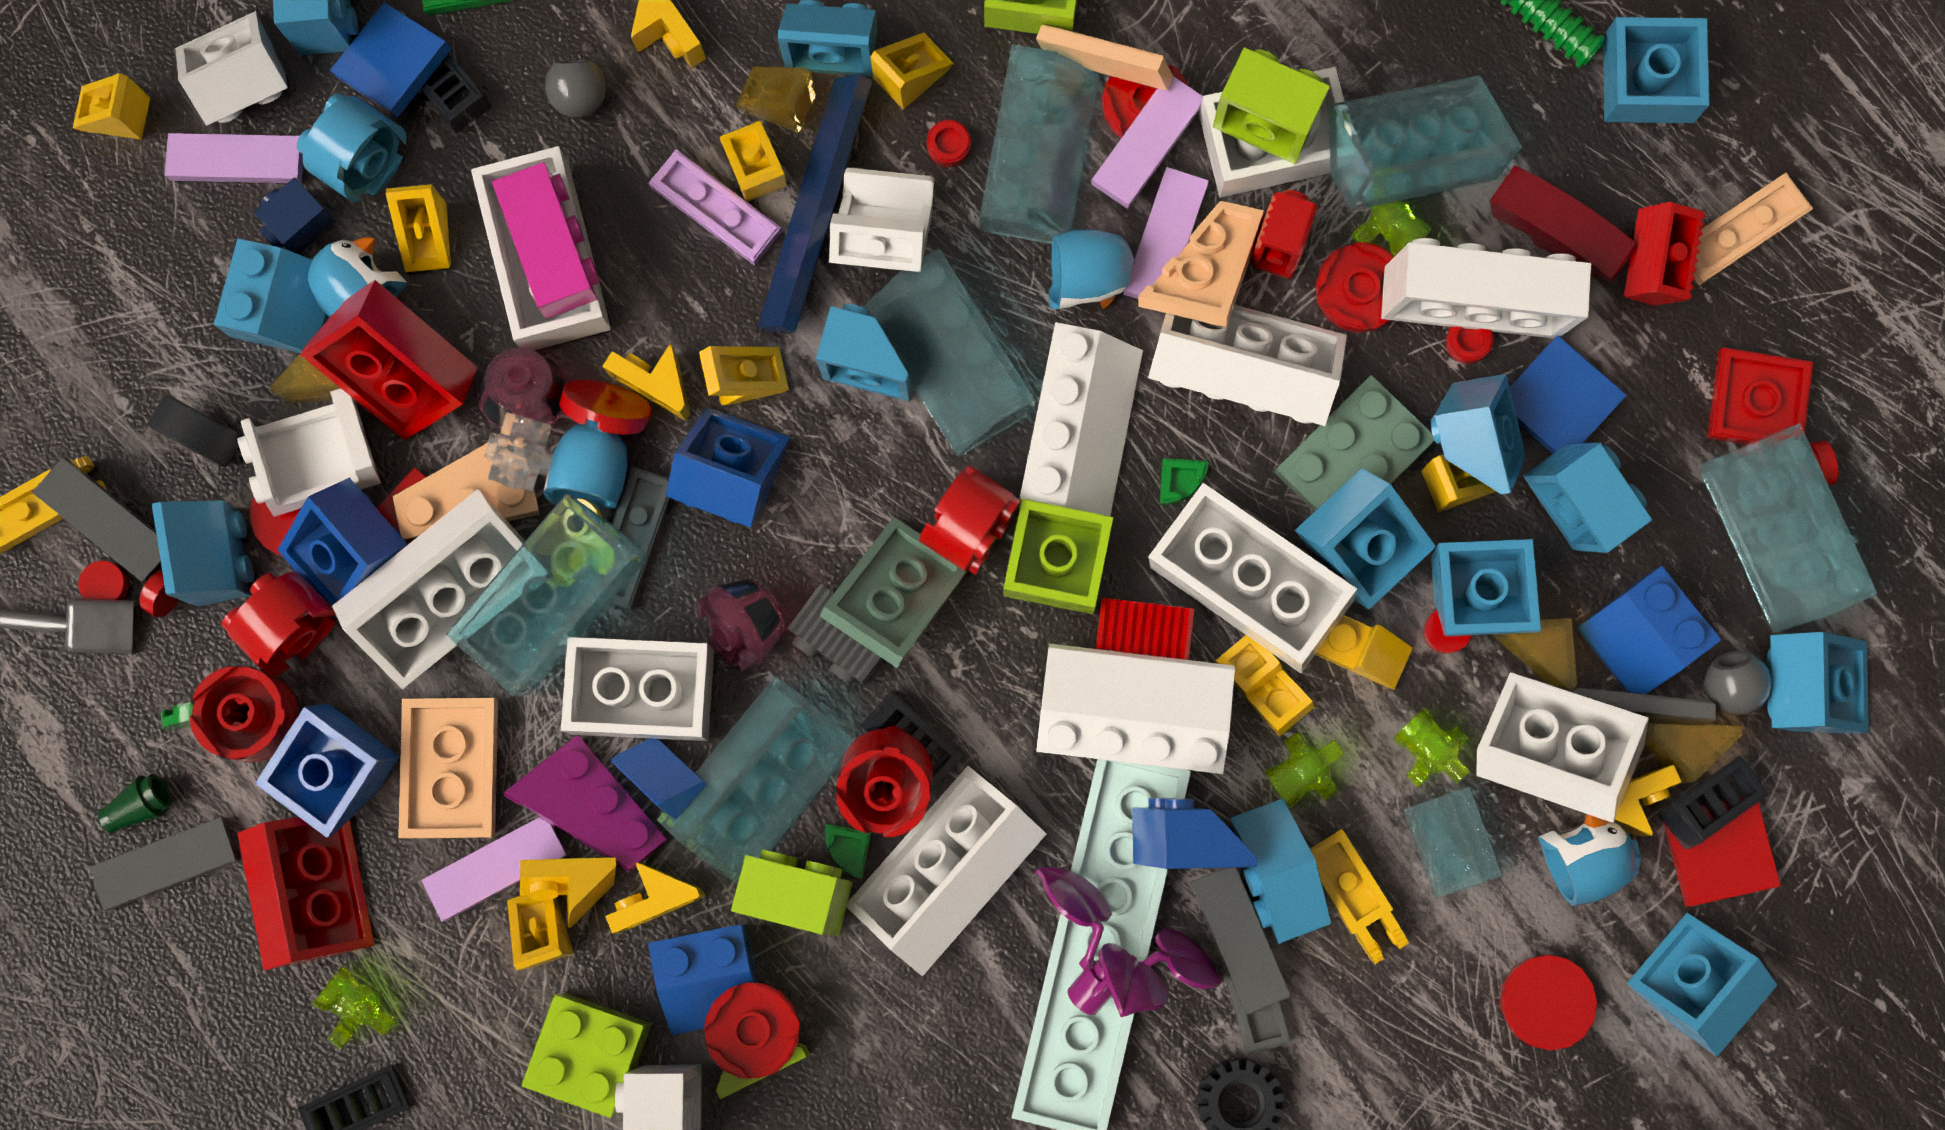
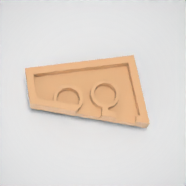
(1210, 269)
(440, 492)

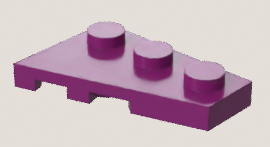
(588, 803)

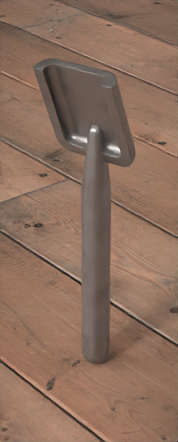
(89, 624)

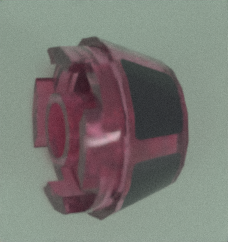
(522, 385)
(742, 620)

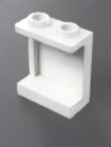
(882, 220)
(307, 454)

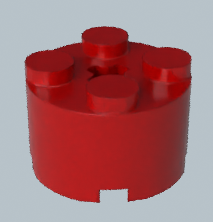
(970, 519)
(280, 621)
(219, 712)
(878, 806)

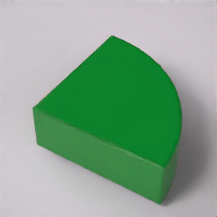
(1180, 479)
(178, 717)
(848, 848)

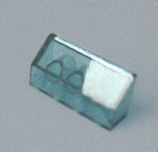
(1418, 142)
(1038, 146)
(950, 354)
(1787, 529)
(546, 595)
(759, 779)

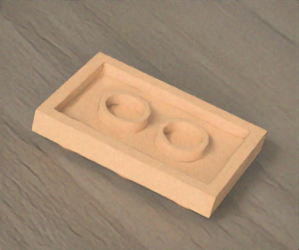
(448, 768)

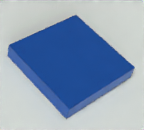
(390, 59)
(1562, 397)

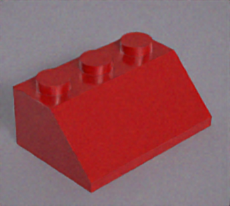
(390, 361)
(304, 892)

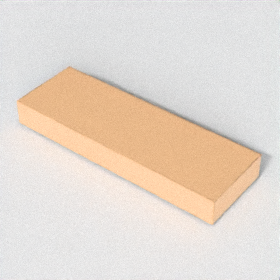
(1107, 57)
(1748, 226)

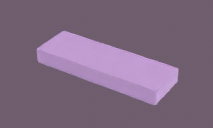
(1147, 142)
(233, 158)
(715, 207)
(1167, 227)
(491, 868)

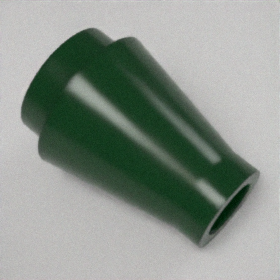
(138, 802)

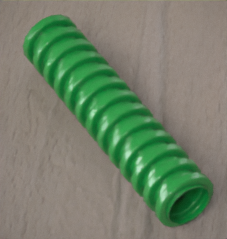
(1560, 27)

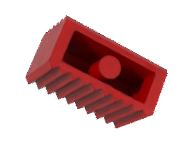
(1284, 233)
(1664, 254)
(1144, 628)

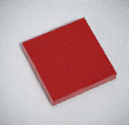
(1757, 395)
(1728, 862)

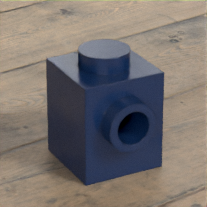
(292, 217)

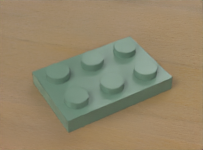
(1363, 432)
(893, 593)

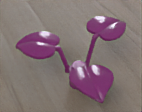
(1118, 973)

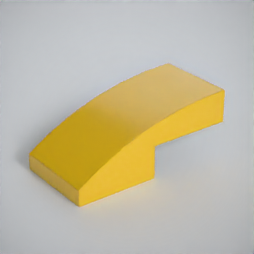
(1266, 685)

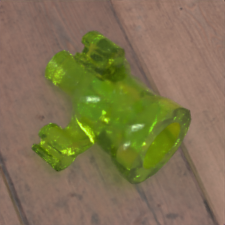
(1395, 223)
(1432, 749)
(1304, 770)
(353, 1004)

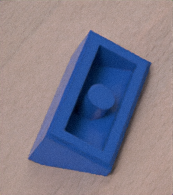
(660, 775)

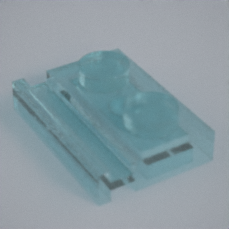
(1452, 842)

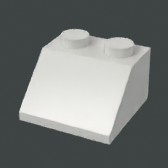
(230, 69)

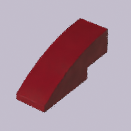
(1561, 223)

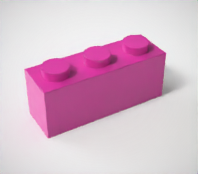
(547, 239)

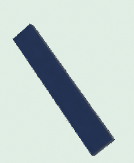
(815, 204)

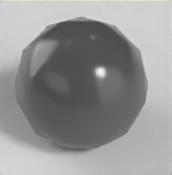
(575, 87)
(1738, 682)

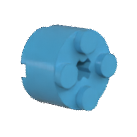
(352, 147)

